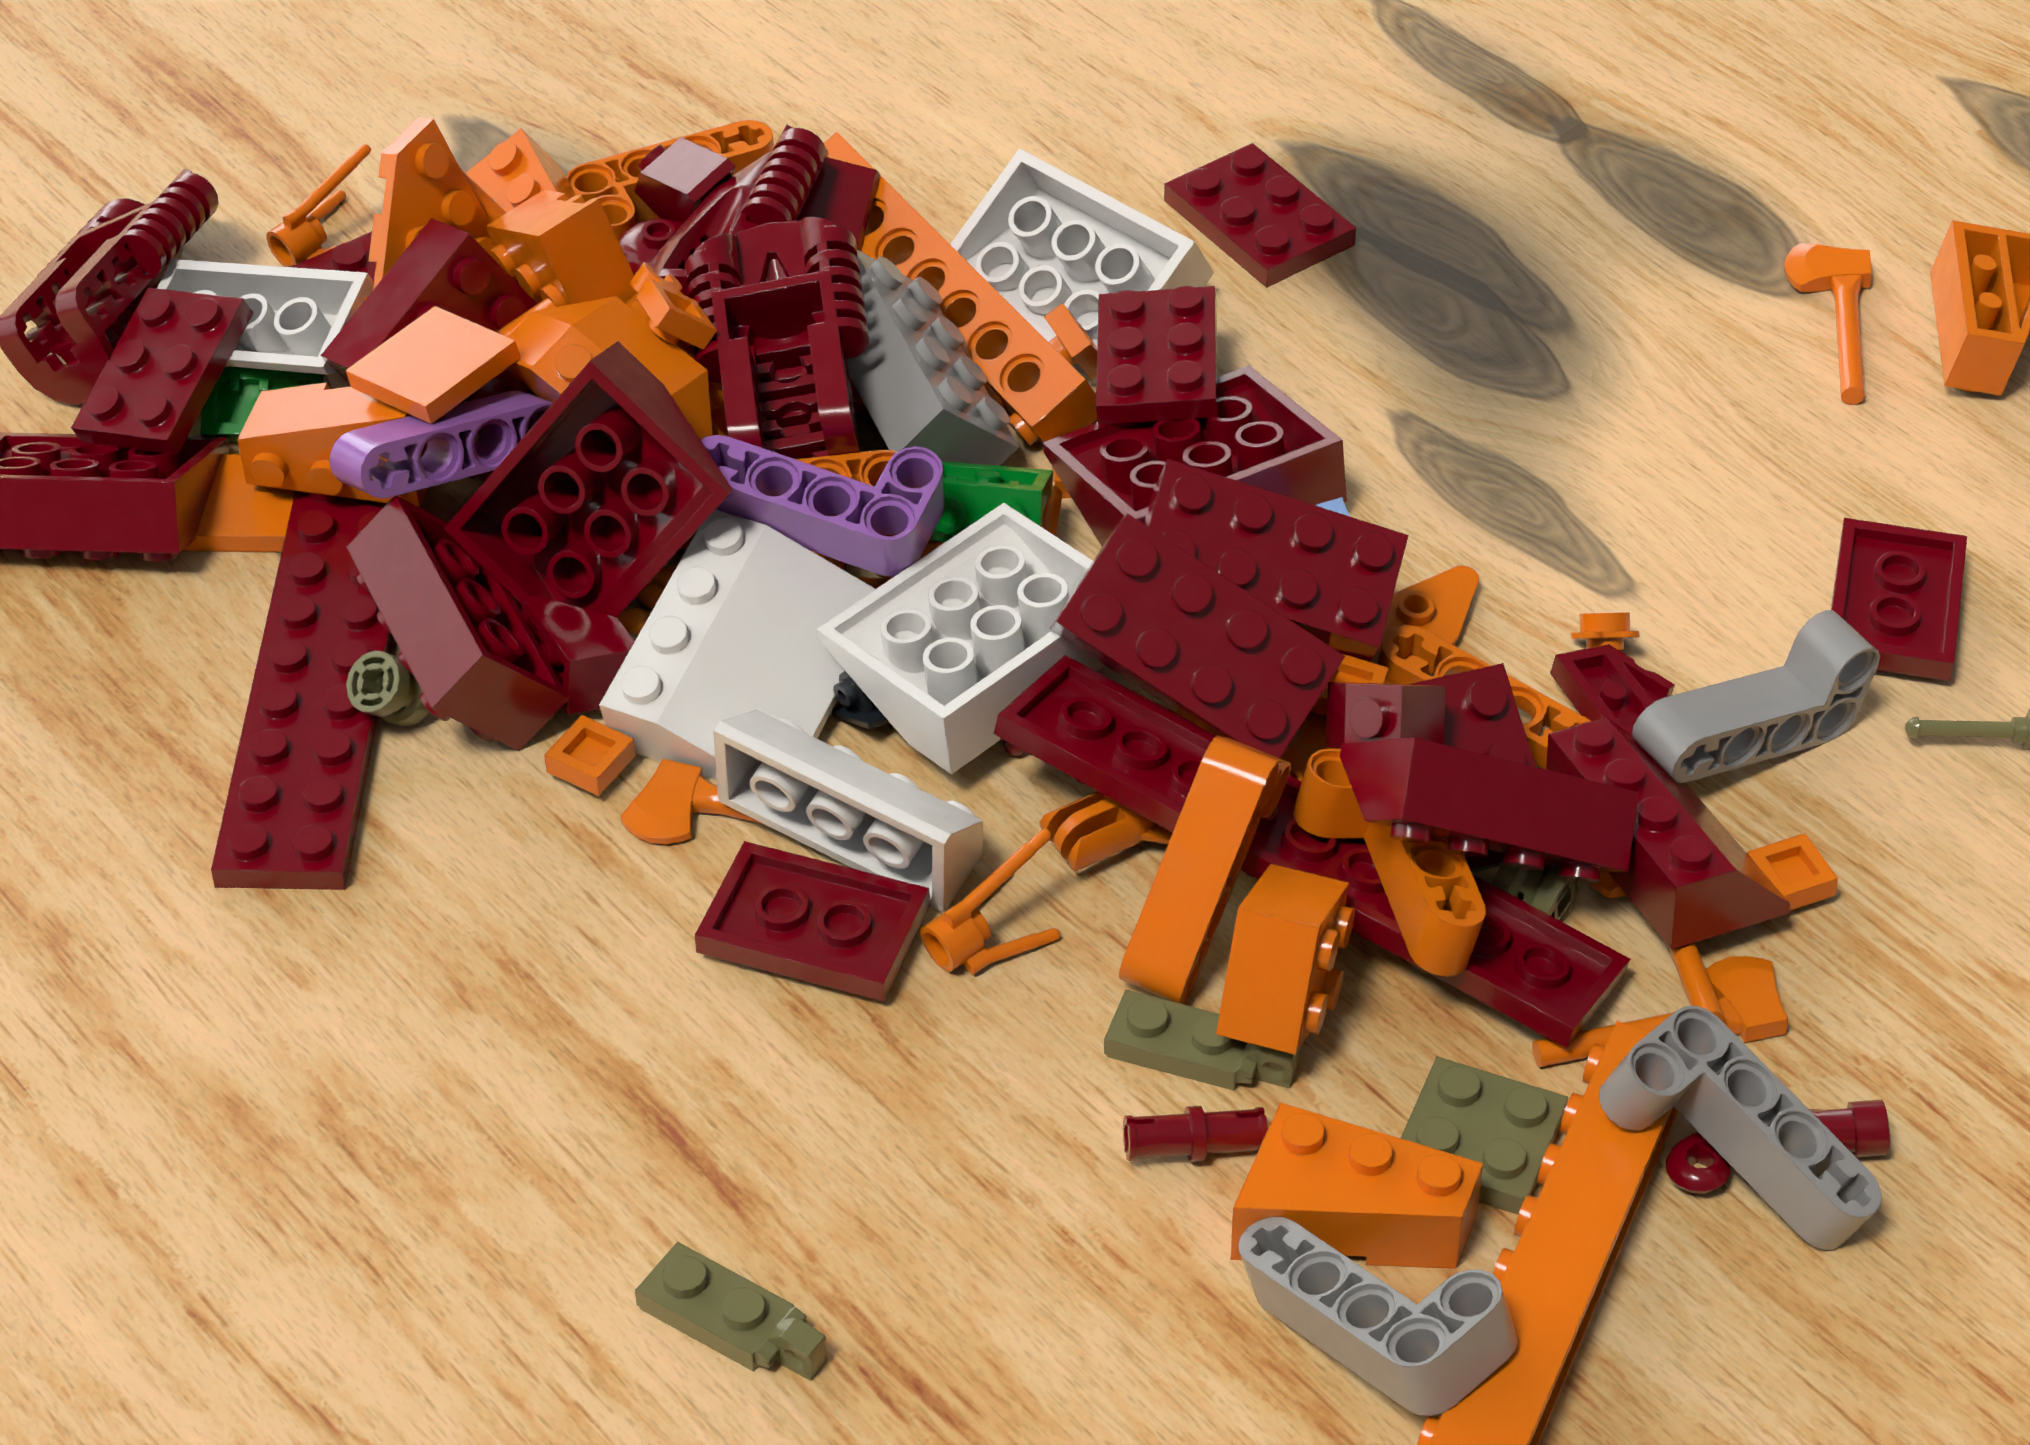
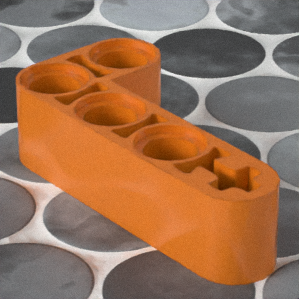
(616, 176)
(1201, 866)
(1424, 883)

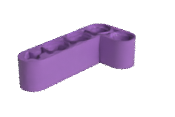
(449, 440)
(814, 493)

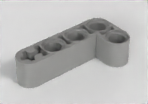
(1766, 711)
(1748, 1120)
(1410, 1351)

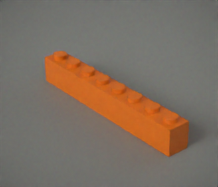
(1561, 1259)

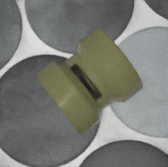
(385, 689)
(1540, 888)

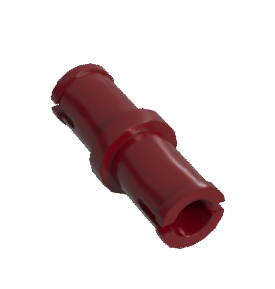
(1194, 1133)

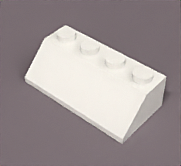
(292, 308)
(845, 805)

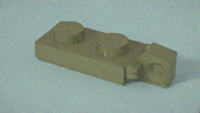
(1185, 1044)
(730, 1313)

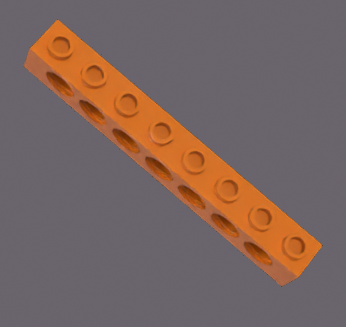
(1019, 363)

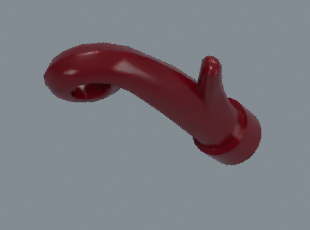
(1859, 1127)

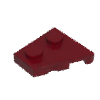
(1608, 684)

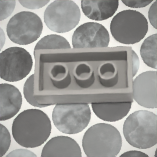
(919, 376)

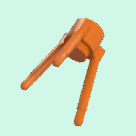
(301, 232)
(960, 932)

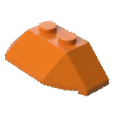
(565, 338)

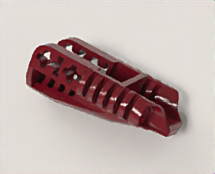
(761, 193)
(97, 284)
(785, 327)

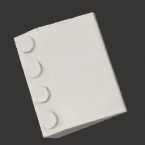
(1061, 241)
(961, 633)
(731, 640)

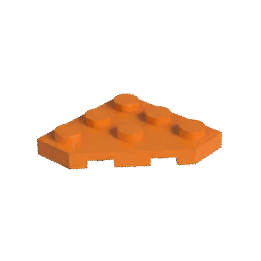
(419, 186)

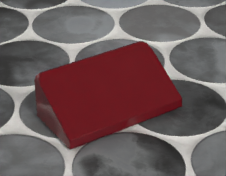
(843, 196)

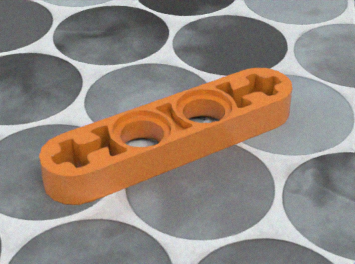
(1435, 652)

